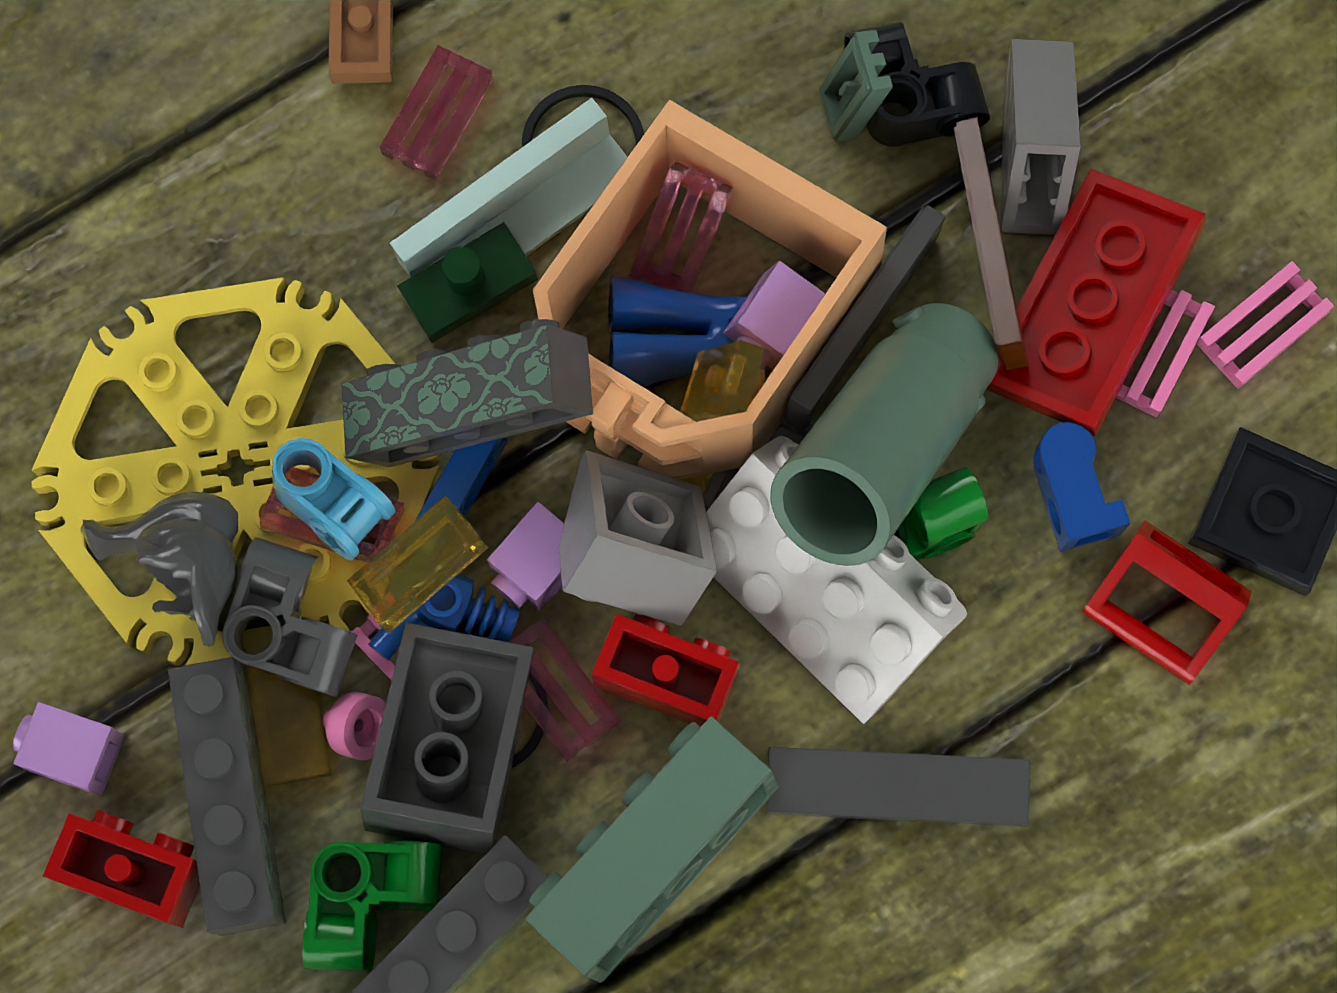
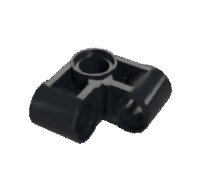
(932, 95)

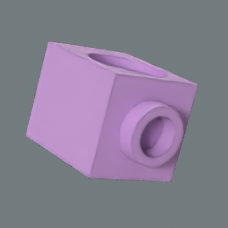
(775, 312)
(529, 560)
(67, 748)

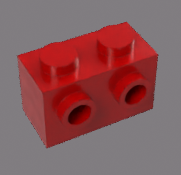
(664, 671)
(125, 870)

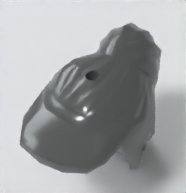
(185, 548)

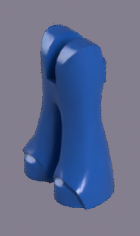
(662, 357)

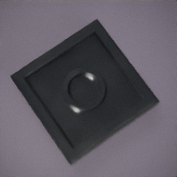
(1270, 512)

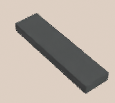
(864, 318)
(900, 786)

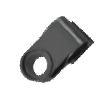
(272, 590)

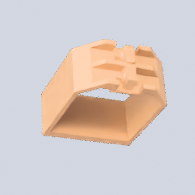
(764, 198)

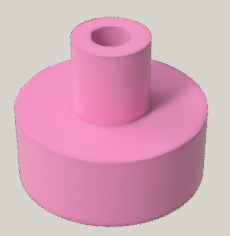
(354, 724)

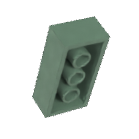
(652, 849)

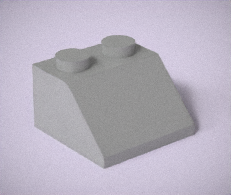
(636, 540)

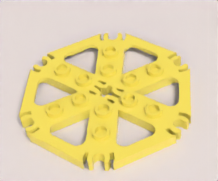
(200, 424)

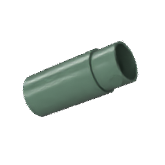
(885, 435)

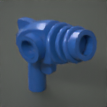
(447, 611)

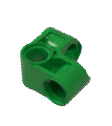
(944, 515)
(343, 925)

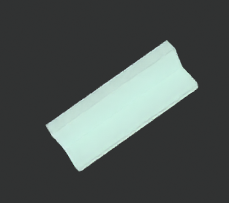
(531, 191)

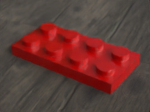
(1097, 298)

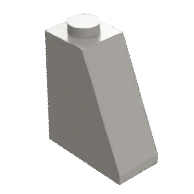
(1038, 136)

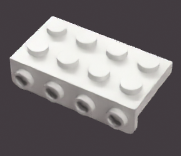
(848, 625)

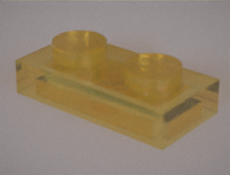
(724, 380)

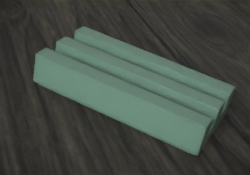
(859, 96)

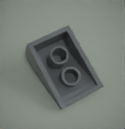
(447, 739)

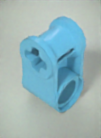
(338, 505)

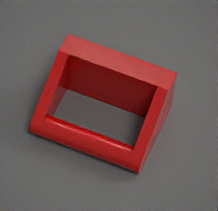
(1188, 575)

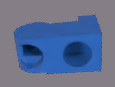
(1072, 489)

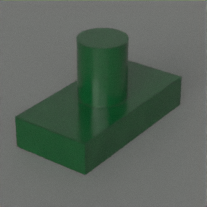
(467, 282)

